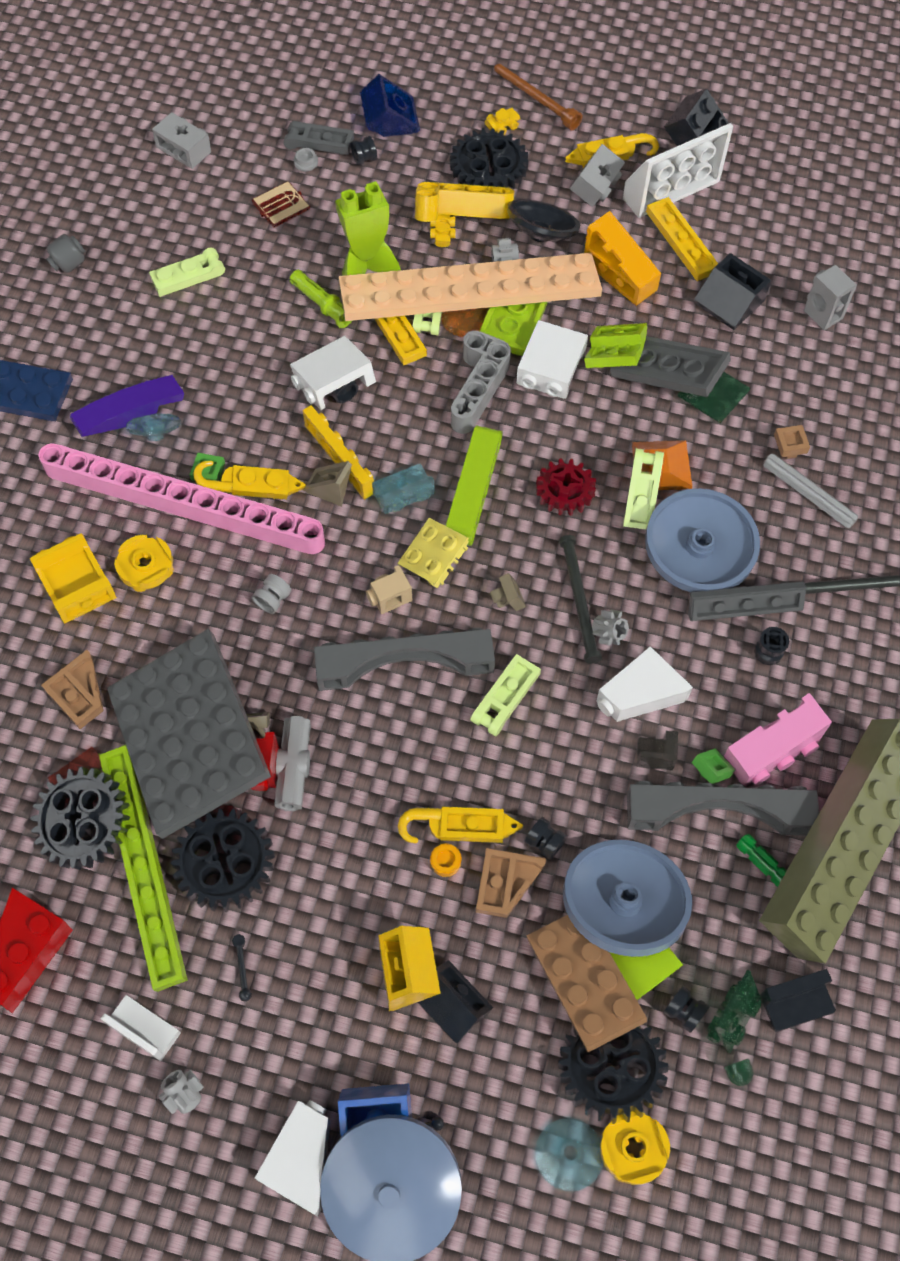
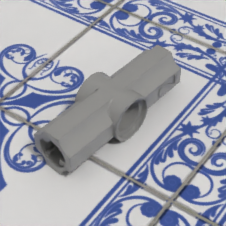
(293, 763)

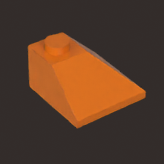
(675, 467)

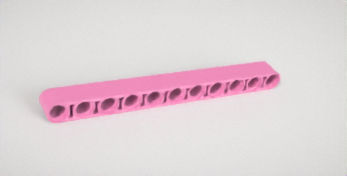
(192, 506)

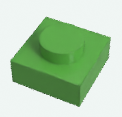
(211, 472)
(713, 766)

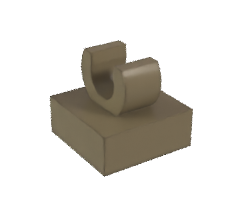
(508, 593)
(259, 722)

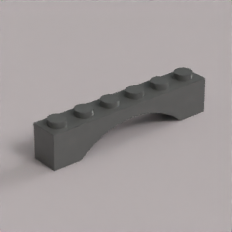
(343, 664)
(785, 810)

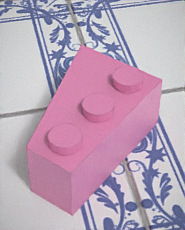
(778, 742)

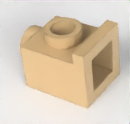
(390, 591)

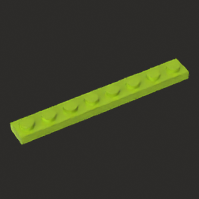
(145, 877)

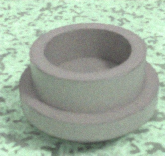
(305, 159)

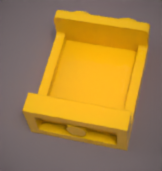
(73, 578)

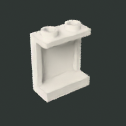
(551, 359)
(330, 369)

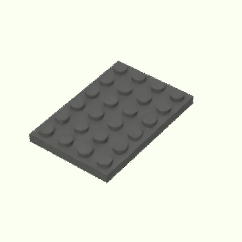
(187, 734)

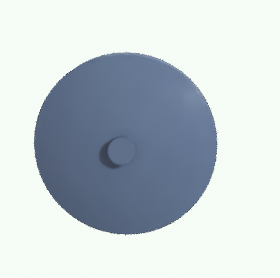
(702, 540)
(627, 898)
(391, 1189)

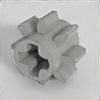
(504, 250)
(610, 627)
(181, 1091)

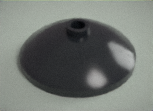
(542, 220)

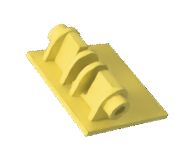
(434, 552)

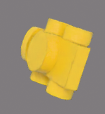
(502, 119)
(442, 230)

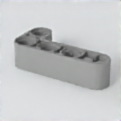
(491, 364)

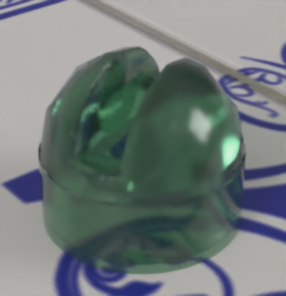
(740, 1072)

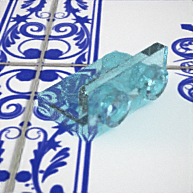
(403, 488)

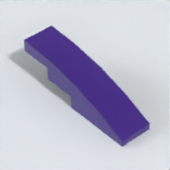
(122, 406)

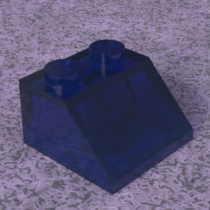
(388, 108)

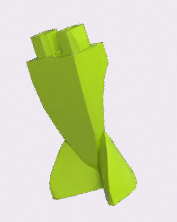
(365, 225)

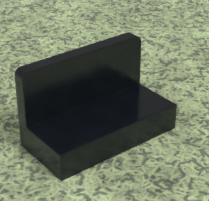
(798, 1000)
(458, 1004)

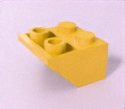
(408, 966)

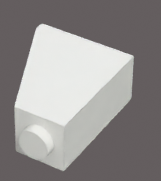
(643, 688)
(299, 1157)

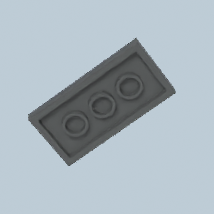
(676, 366)

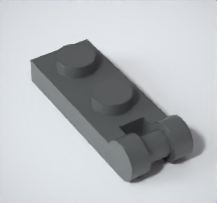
(318, 138)

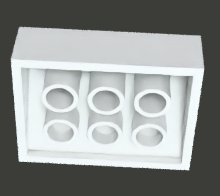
(678, 171)

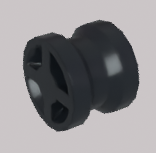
(364, 150)

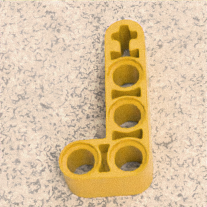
(461, 200)

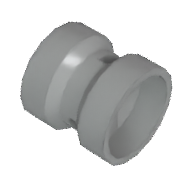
(271, 593)

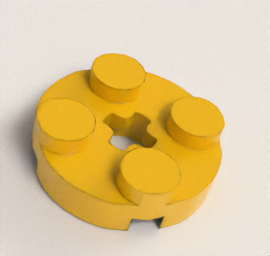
(147, 576)
(624, 1165)

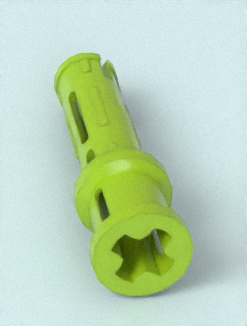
(328, 303)

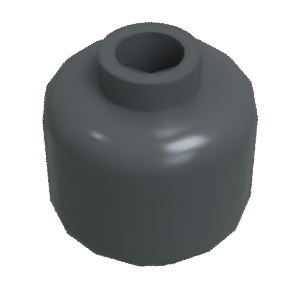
(65, 253)

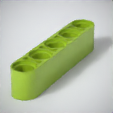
(474, 481)

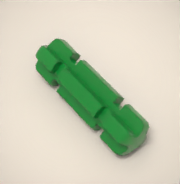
(761, 859)

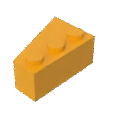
(621, 259)

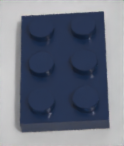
(32, 390)

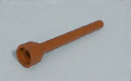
(570, 117)

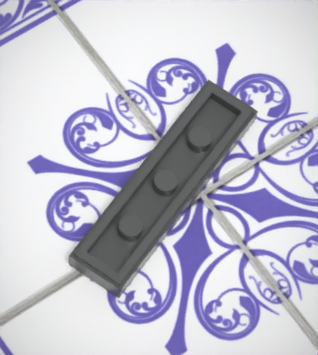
(747, 601)

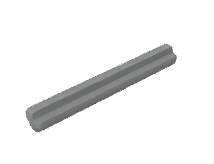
(810, 490)

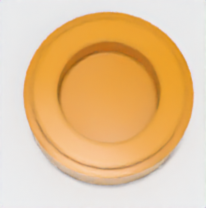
(445, 860)

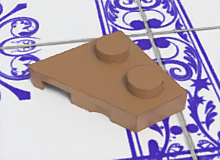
(76, 690)
(505, 881)

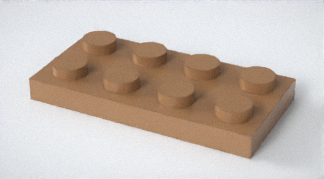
(586, 983)

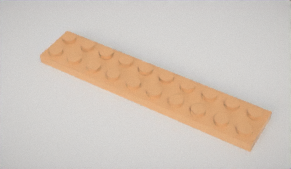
(469, 286)

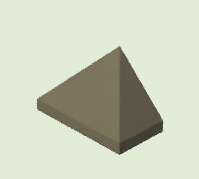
(330, 482)

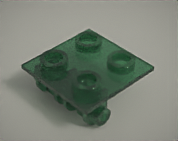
(721, 399)
(739, 1005)

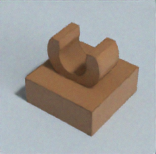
(791, 441)

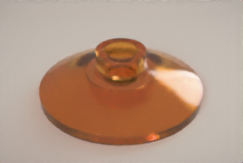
(463, 321)

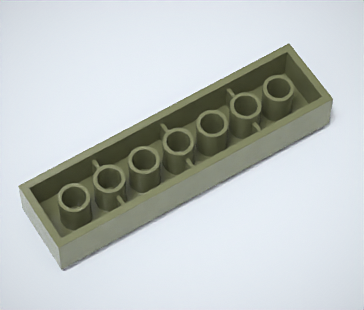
(840, 848)

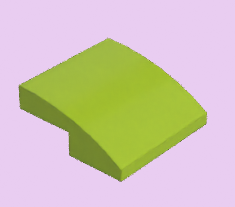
(616, 345)
(646, 971)

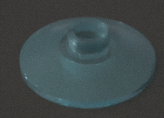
(153, 426)
(555, 1167)

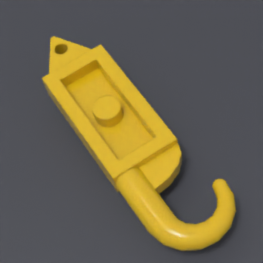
(622, 146)
(251, 481)
(461, 824)

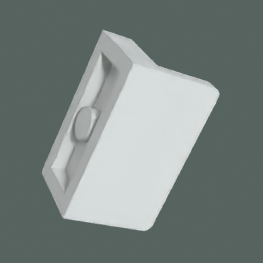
(142, 1027)

